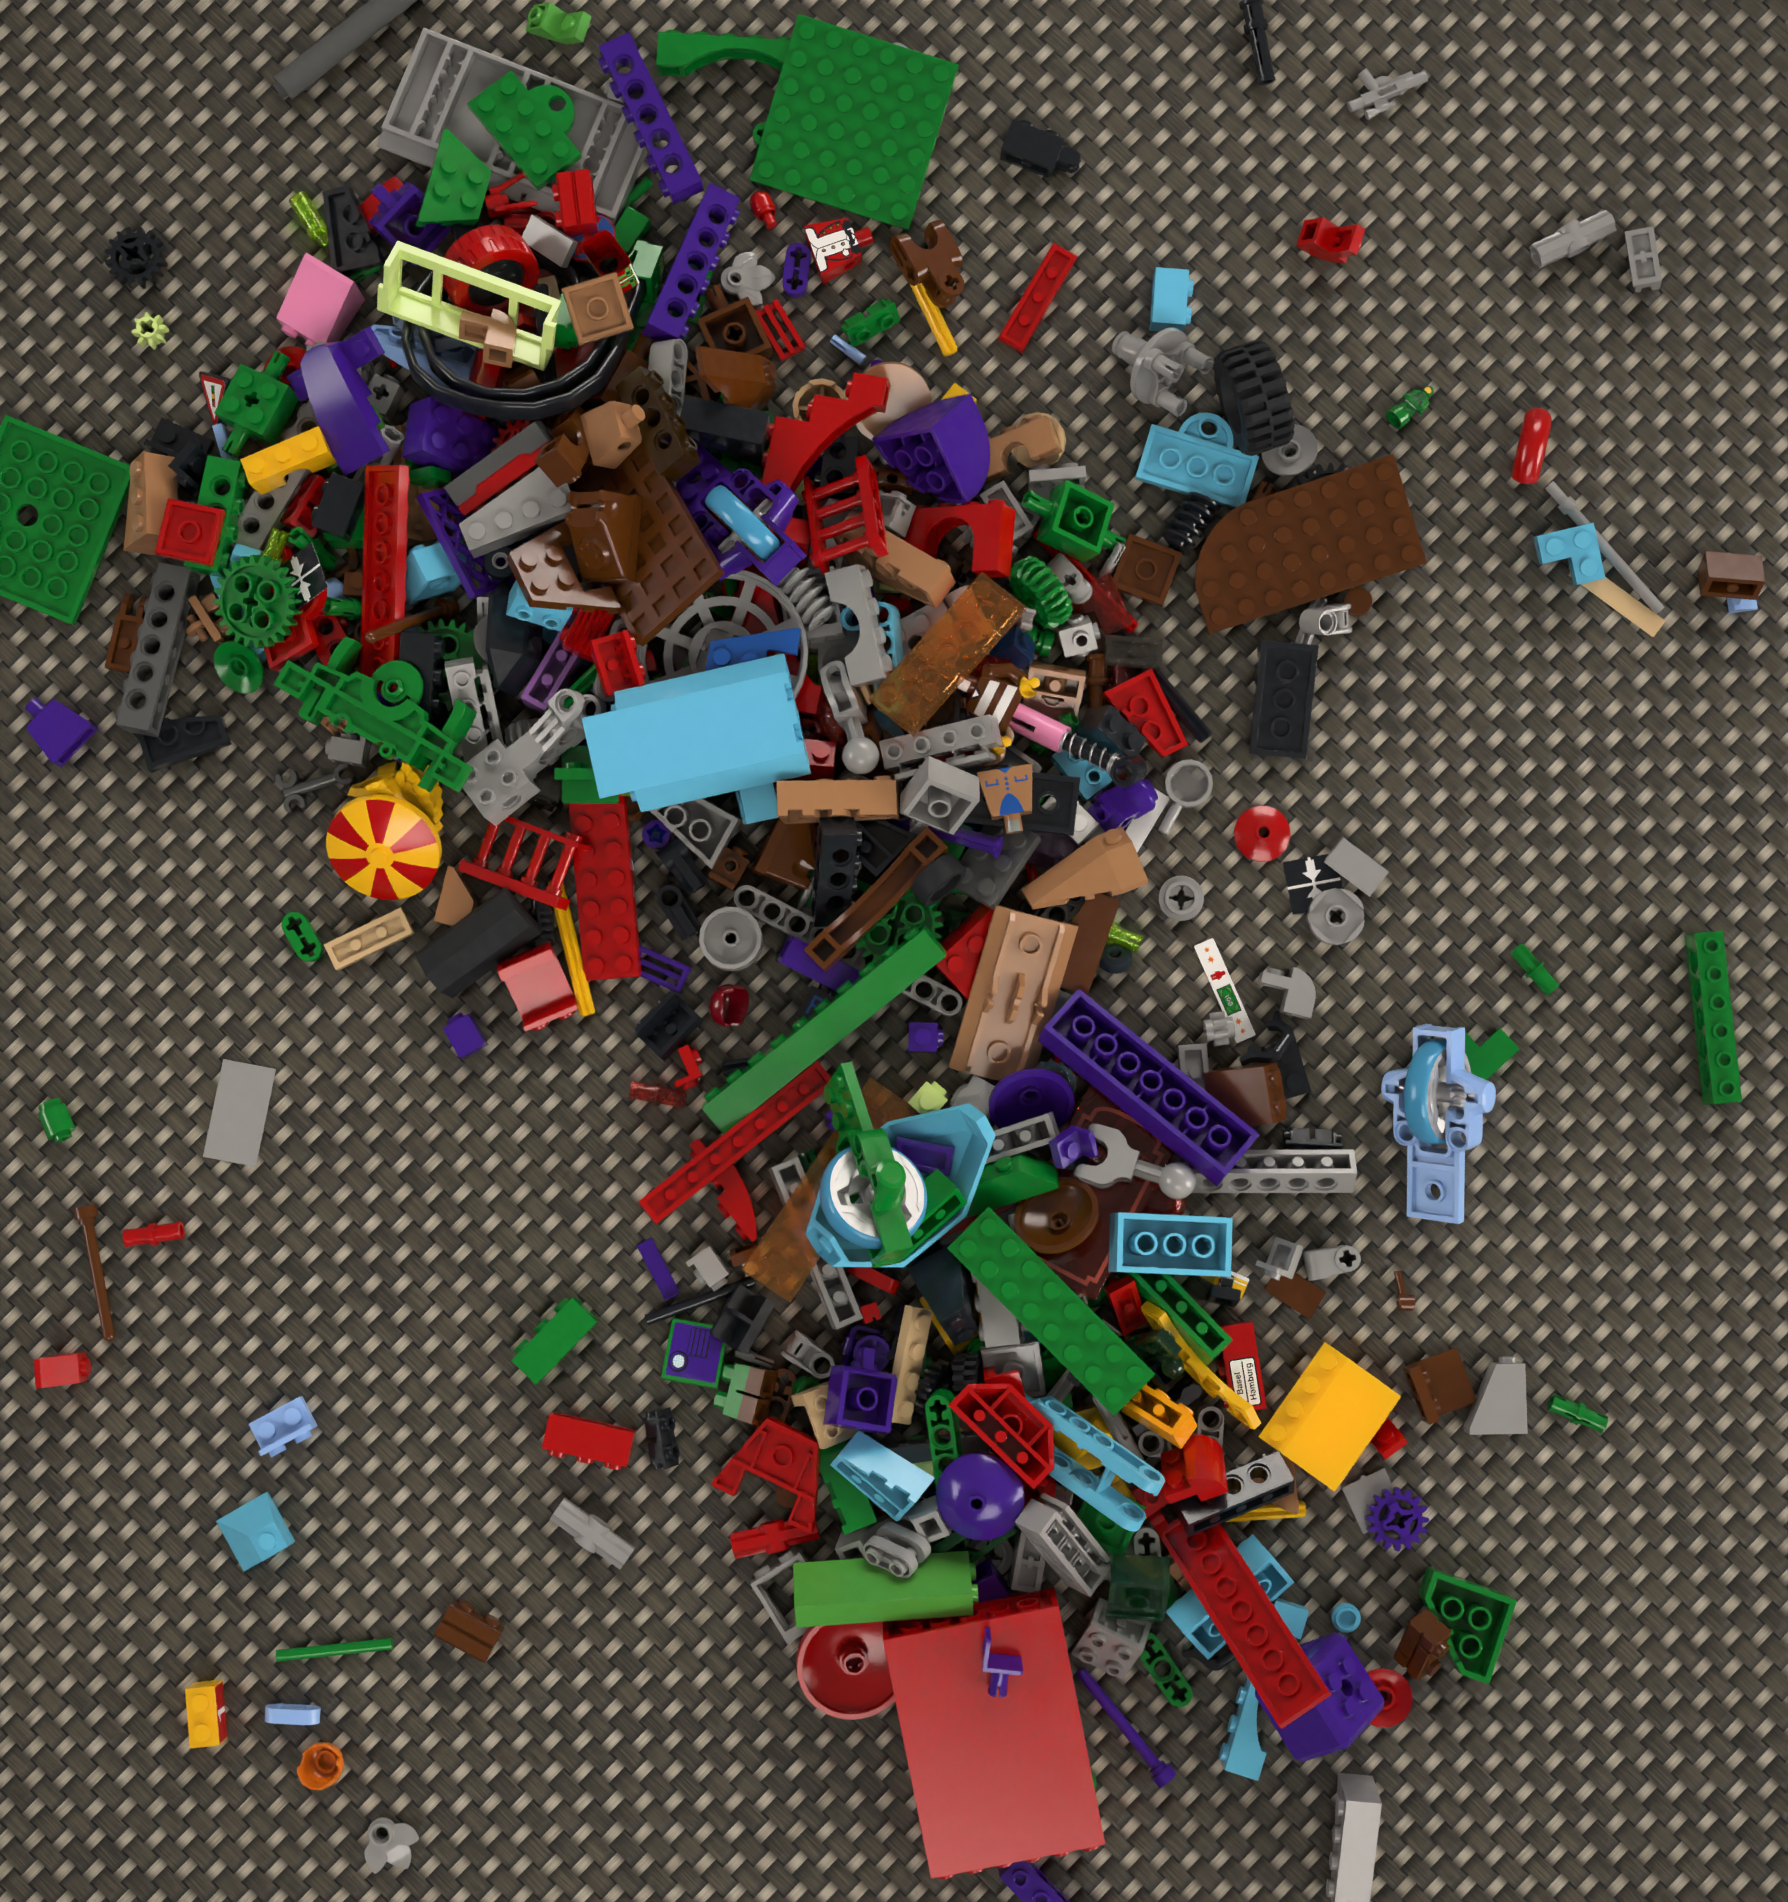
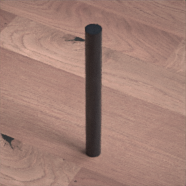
(697, 1301)

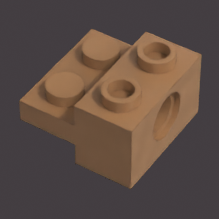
(1059, 683)

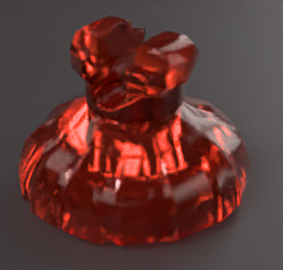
(825, 725)

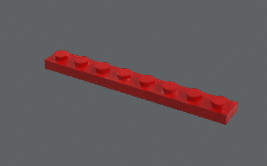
(735, 1143)

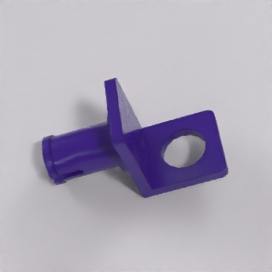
(999, 1666)

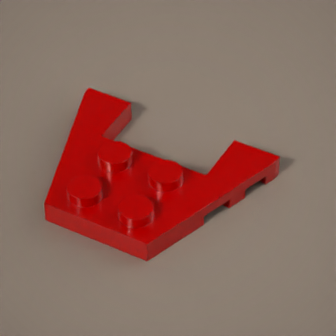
(783, 1458)

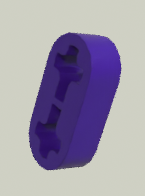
(790, 270)

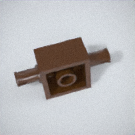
(733, 320)
(628, 363)

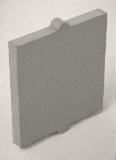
(1360, 1494)

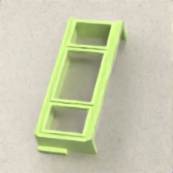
(445, 317)

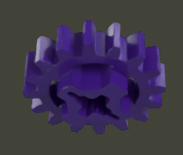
(1401, 1530)

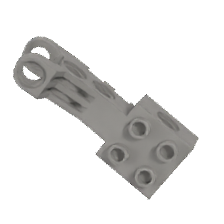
(506, 774)

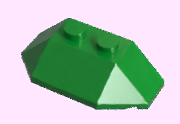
(1013, 1180)

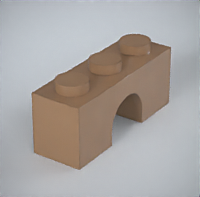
(1036, 435)

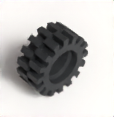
(967, 1370)

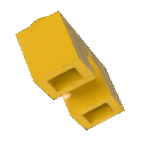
(269, 466)

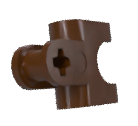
(933, 266)

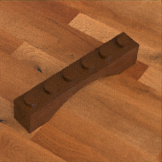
(876, 902)

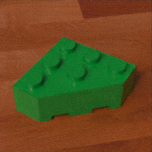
(1474, 1616)

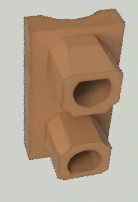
(204, 608)

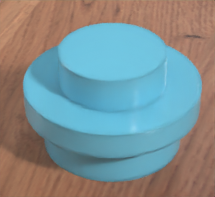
(1345, 1617)

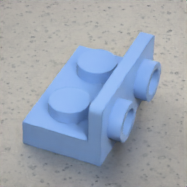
(282, 1426)

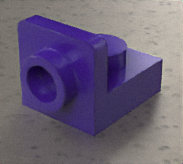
(1072, 1145)

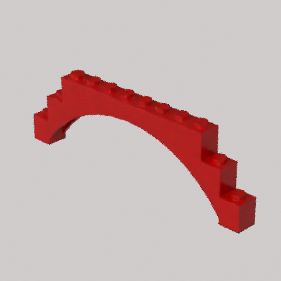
(791, 454)

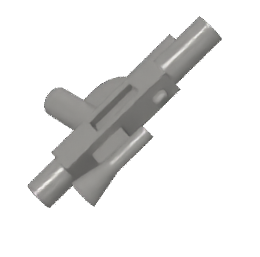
(1382, 89)

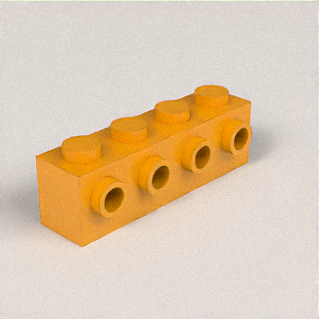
(1161, 1415)

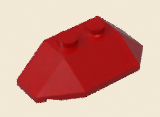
(1009, 1428)

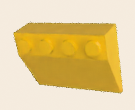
(1329, 1416)

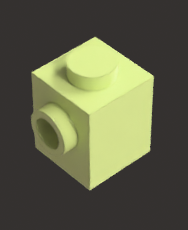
(929, 1098)

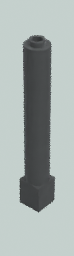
(337, 45)

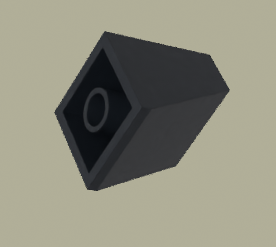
(949, 1293)

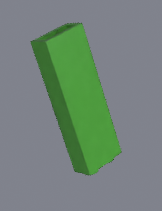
(864, 1593)

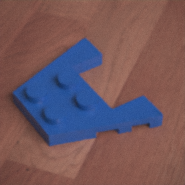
(752, 647)

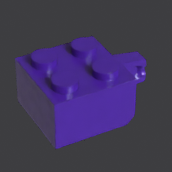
(398, 219)
(860, 1395)

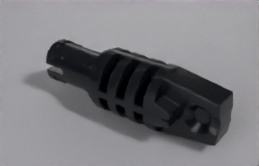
(544, 917)

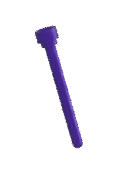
(1161, 1772)

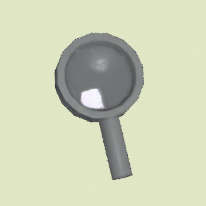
(1187, 786)

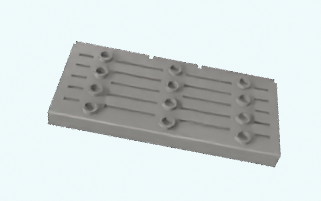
(450, 74)

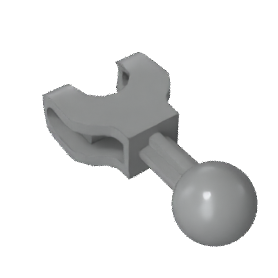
(849, 710)
(1123, 1163)

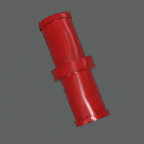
(153, 1234)

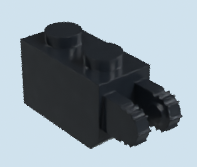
(1038, 150)

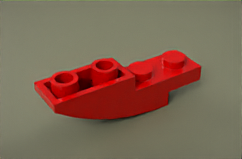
(735, 1199)

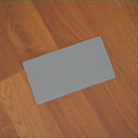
(239, 1112)

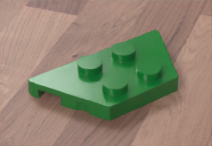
(454, 185)

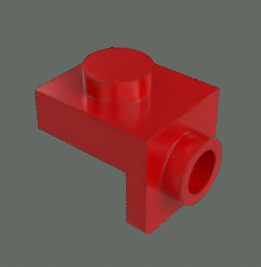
(691, 1060)

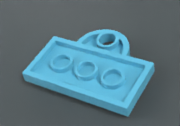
(1198, 461)

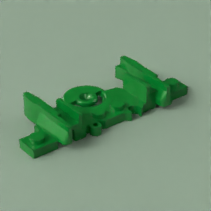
(399, 728)

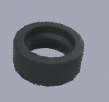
(938, 879)

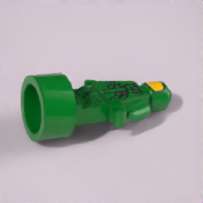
(1414, 402)

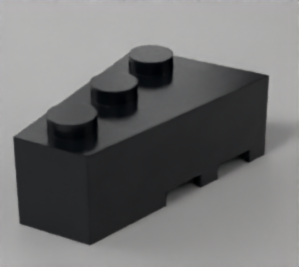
(727, 428)
(881, 844)

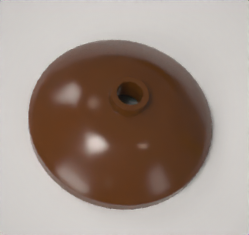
(1041, 1217)

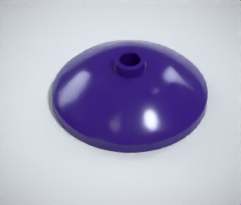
(1029, 1095)
(981, 1478)

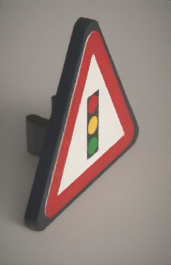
(214, 389)

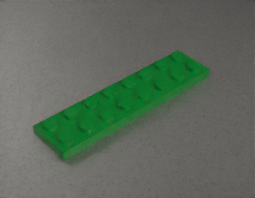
(1051, 1311)

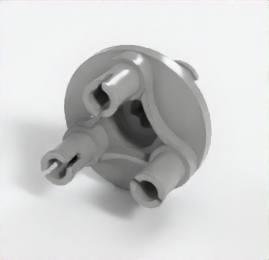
(1160, 365)

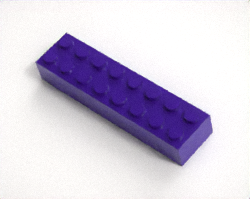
(1147, 1087)

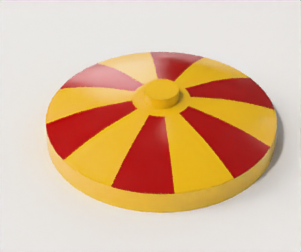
(383, 847)

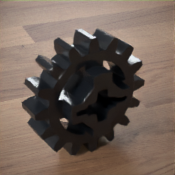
(134, 270)
(936, 1378)

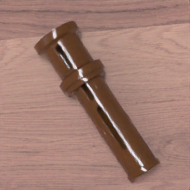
(1097, 679)

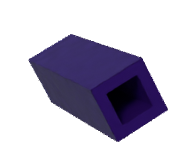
(794, 957)

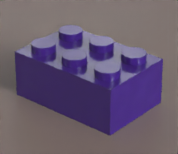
(446, 437)

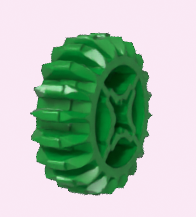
(1040, 590)

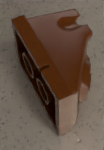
(605, 535)
(787, 854)

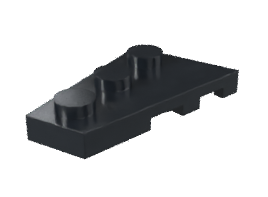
(349, 234)

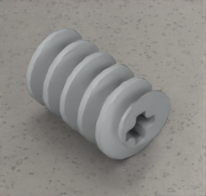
(806, 597)

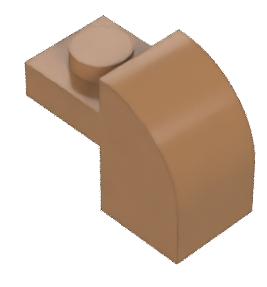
(495, 332)

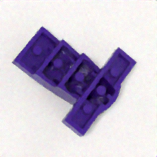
(340, 398)

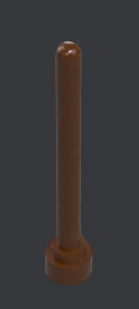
(444, 608)
(86, 1217)

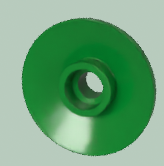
(238, 667)

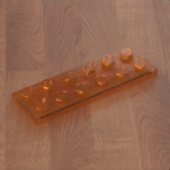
(947, 654)

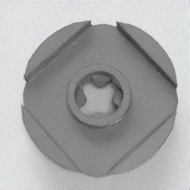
(1319, 917)

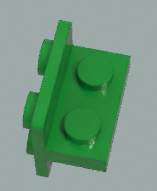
(579, 778)

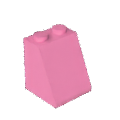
(319, 303)

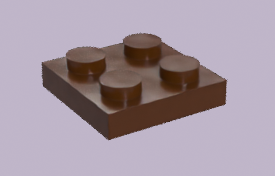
(1146, 570)

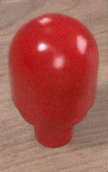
(763, 208)

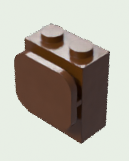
(1249, 1092)

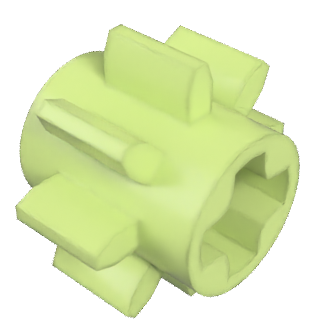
(146, 323)

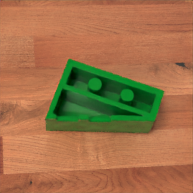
(851, 1504)

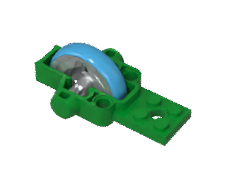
(868, 1188)

